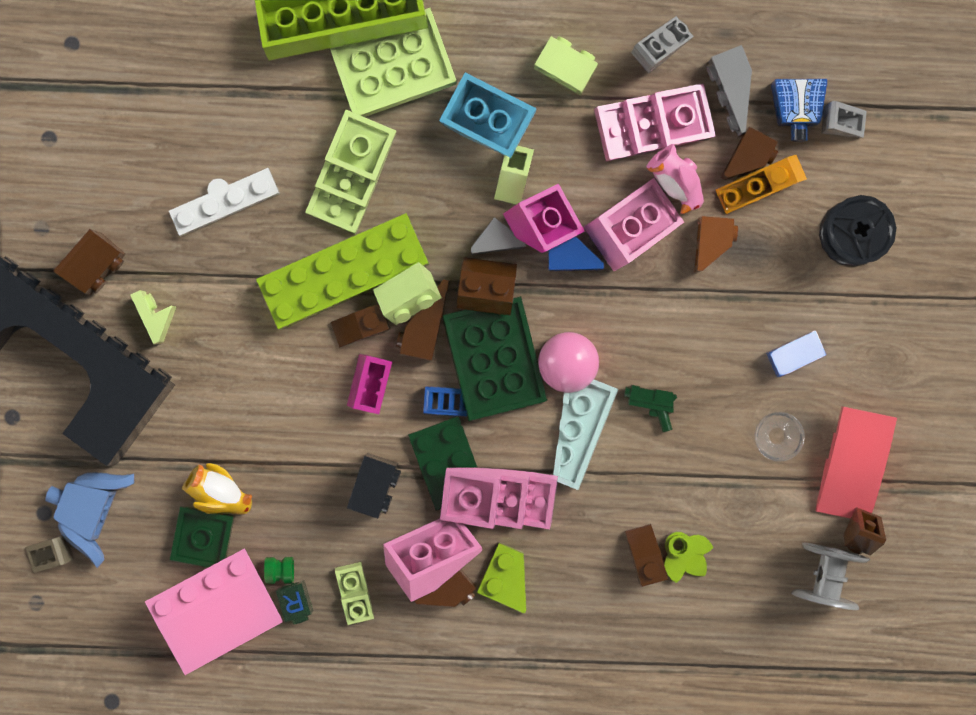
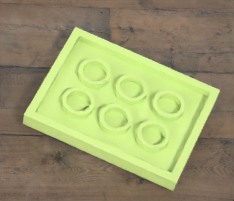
(393, 69)

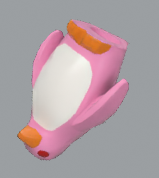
(677, 178)

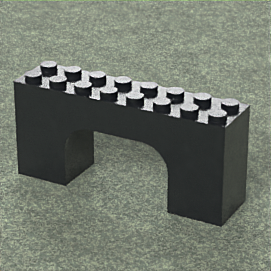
(122, 384)

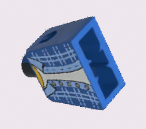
(799, 104)

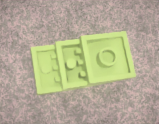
(350, 171)

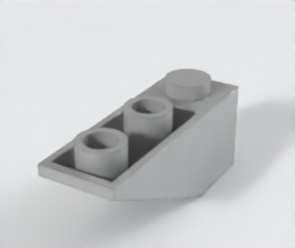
(734, 80)

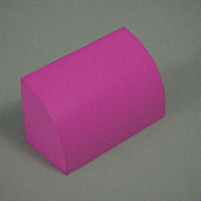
(369, 383)

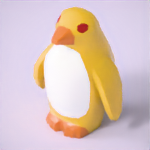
(216, 491)

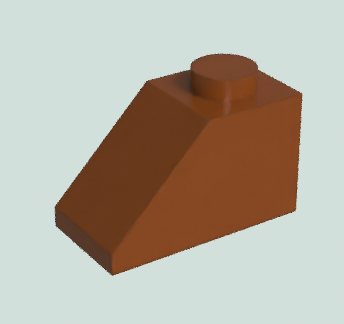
(713, 239)

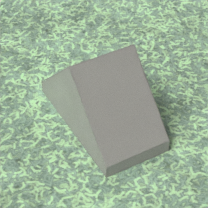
(843, 120)
(496, 238)

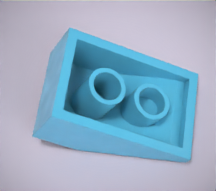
(487, 115)

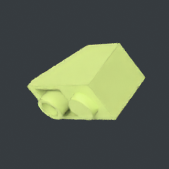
(514, 176)

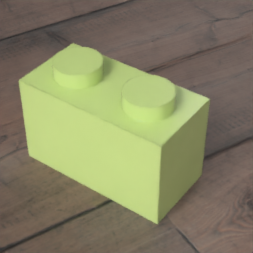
(566, 65)
(407, 294)

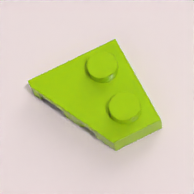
(505, 578)

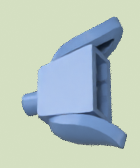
(84, 509)

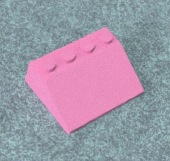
(214, 611)

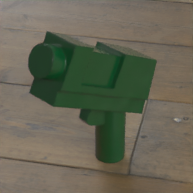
(658, 402)

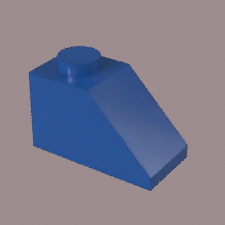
(573, 257)

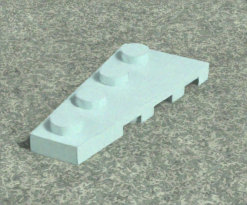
(580, 429)

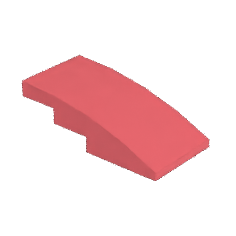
(855, 462)

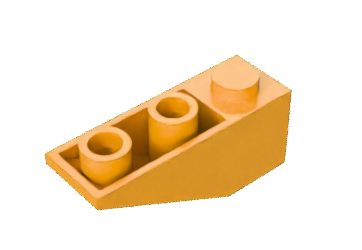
(761, 184)

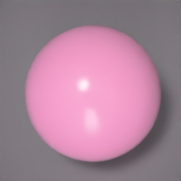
(568, 362)

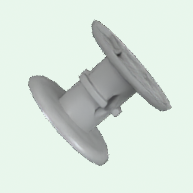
(830, 576)

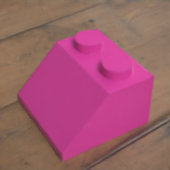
(544, 220)

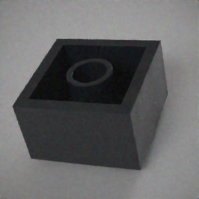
(373, 485)

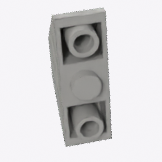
(661, 44)

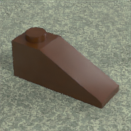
(422, 331)

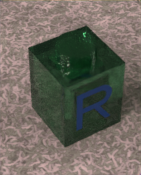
(295, 602)

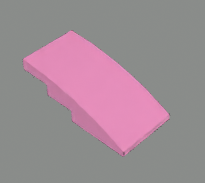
(654, 122)
(498, 497)

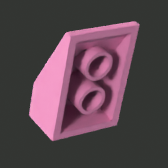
(633, 225)
(429, 556)

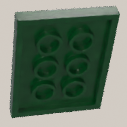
(494, 360)

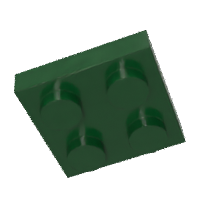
(201, 537)

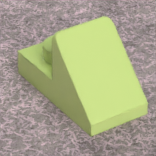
(155, 323)

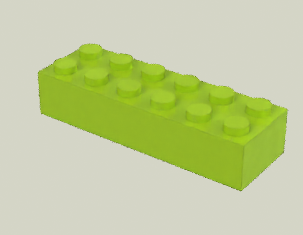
(316, 25)
(341, 271)

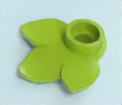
(688, 558)

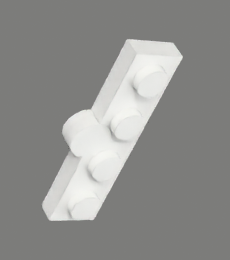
(223, 201)

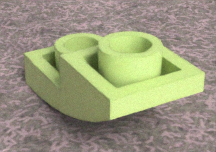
(354, 593)

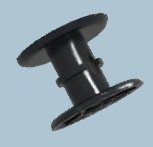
(875, 226)

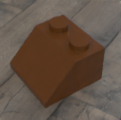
(90, 262)
(486, 286)

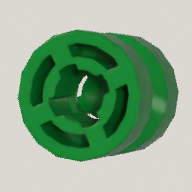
(276, 570)

